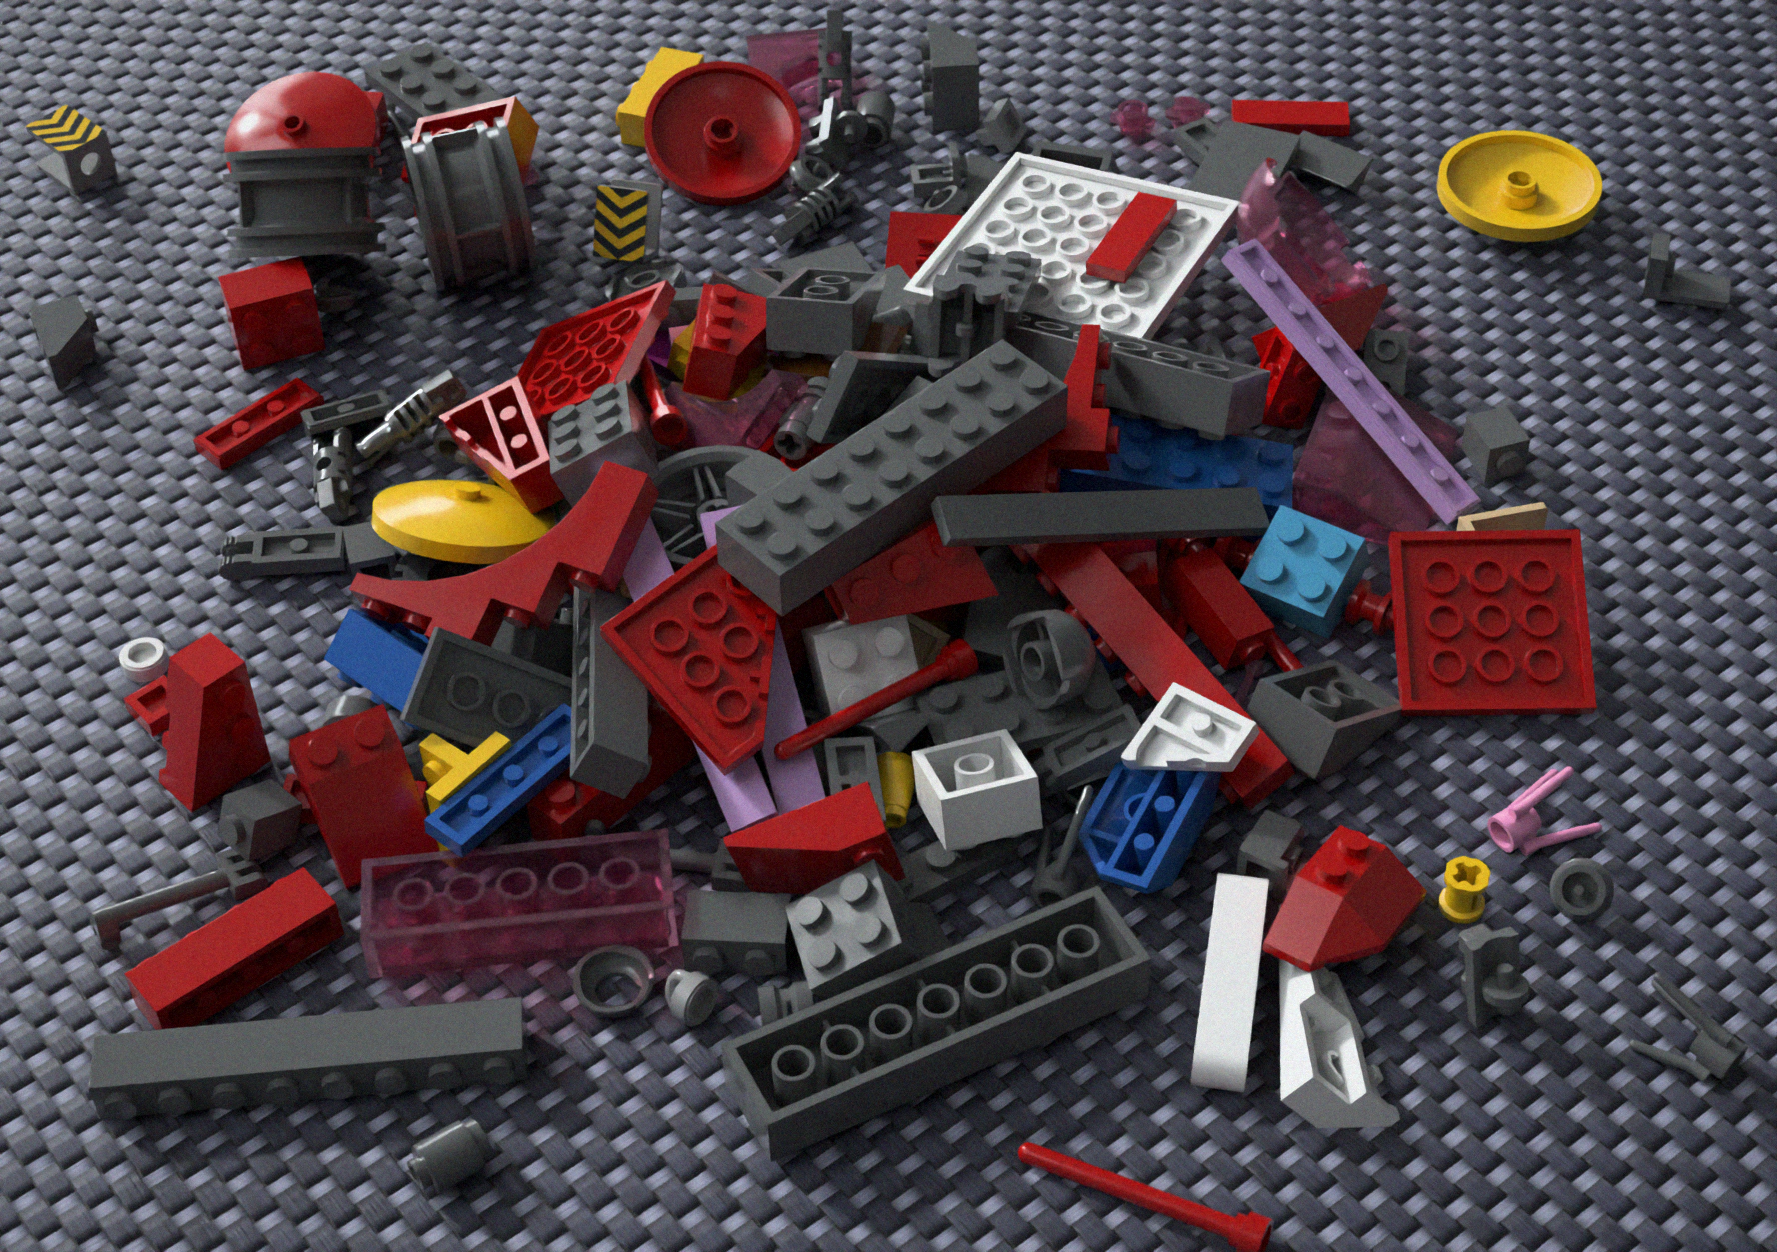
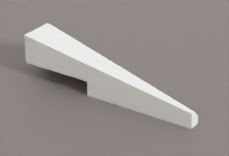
(1323, 1054)

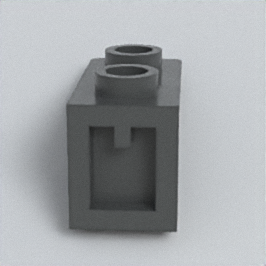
(1680, 286)
(1386, 357)

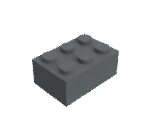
(603, 428)

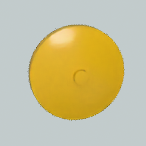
(1519, 186)
(457, 521)

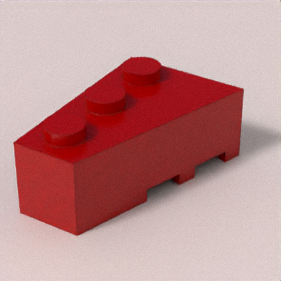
(725, 341)
(508, 442)
(910, 578)
(213, 723)

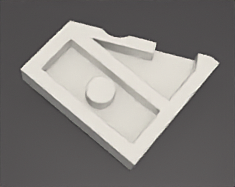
(1190, 735)

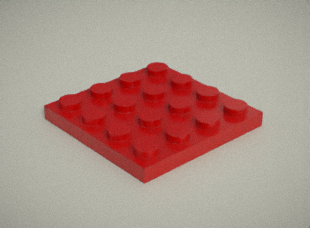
(593, 349)
(1491, 623)

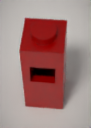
(1218, 608)

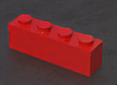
(235, 953)

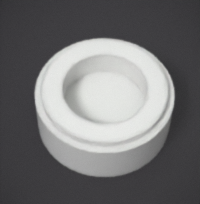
(144, 659)

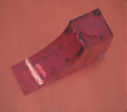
(789, 58)
(739, 421)

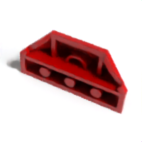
(1343, 903)

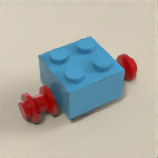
(1308, 574)

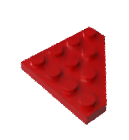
(704, 655)

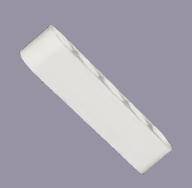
(1230, 983)

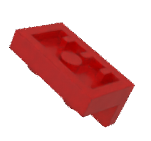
(1291, 384)

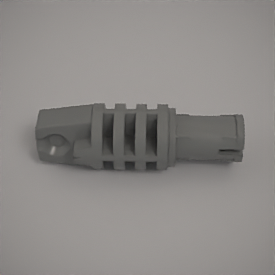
(412, 415)

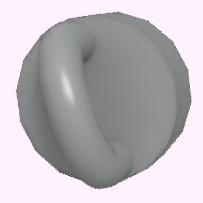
(690, 996)

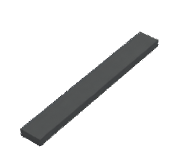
(1098, 516)

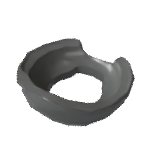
(611, 962)

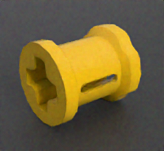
(1465, 883)

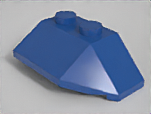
(1147, 824)

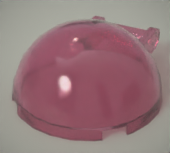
(1298, 236)

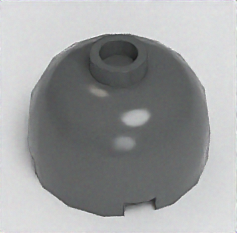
(1048, 657)

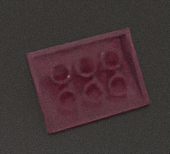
(1352, 480)

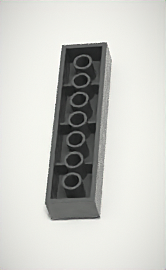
(1143, 375)
(888, 474)
(934, 1022)

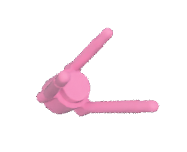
(1519, 822)

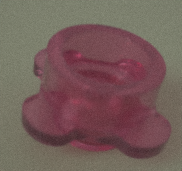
(1186, 111)
(1132, 117)

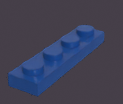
(504, 785)

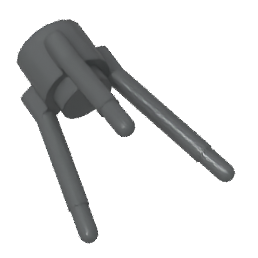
(1062, 878)
(1715, 1048)

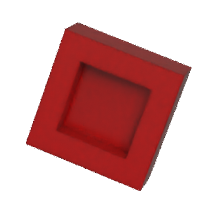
(148, 706)

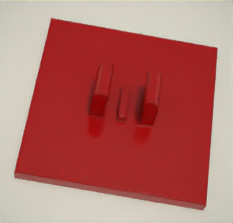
(915, 238)

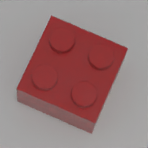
(272, 312)

